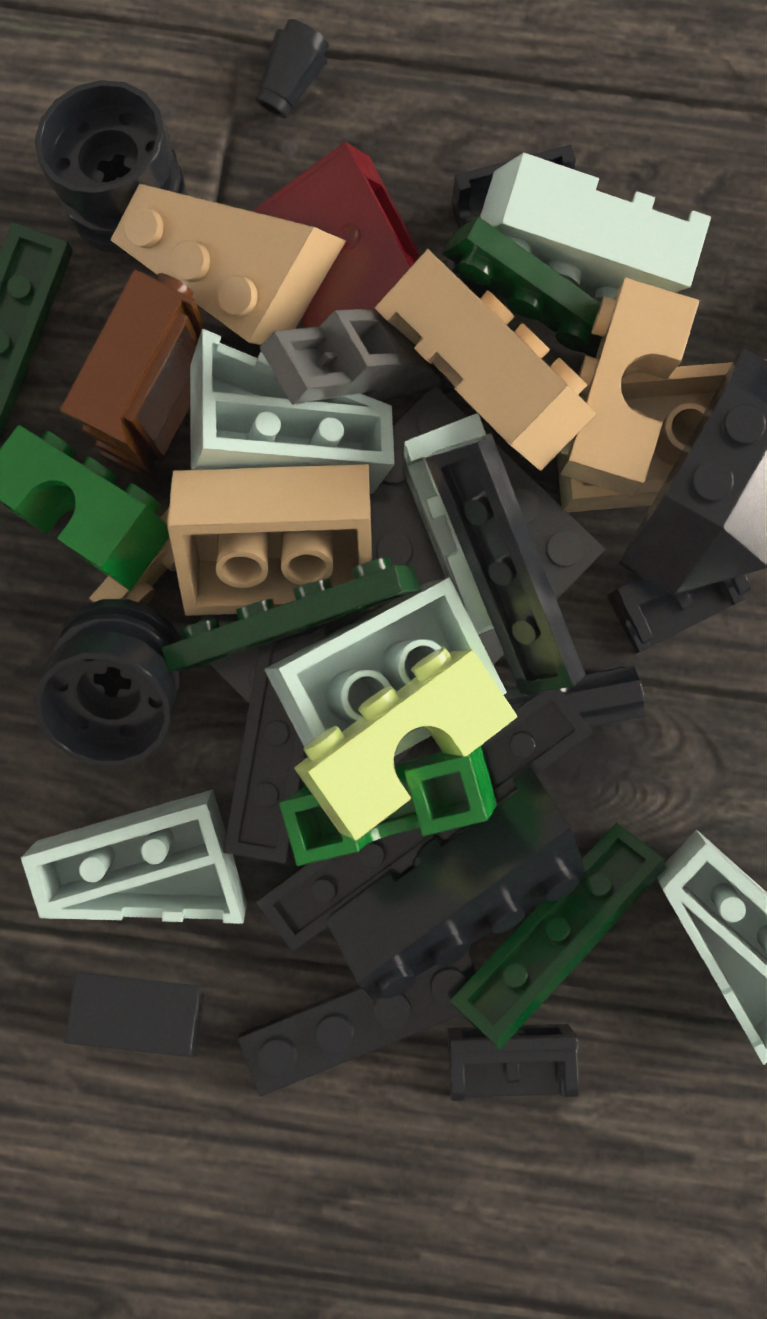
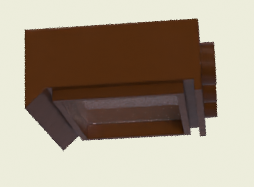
(138, 374)

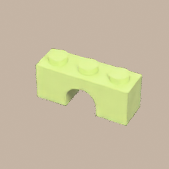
(354, 769)

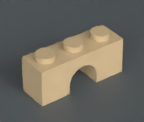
(640, 333)

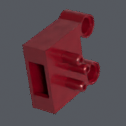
(351, 202)

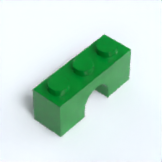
(109, 526)
(444, 795)

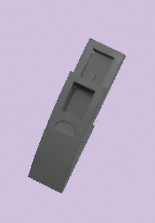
(348, 356)

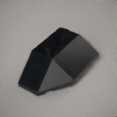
(714, 502)

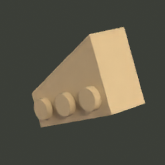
(238, 263)
(488, 362)

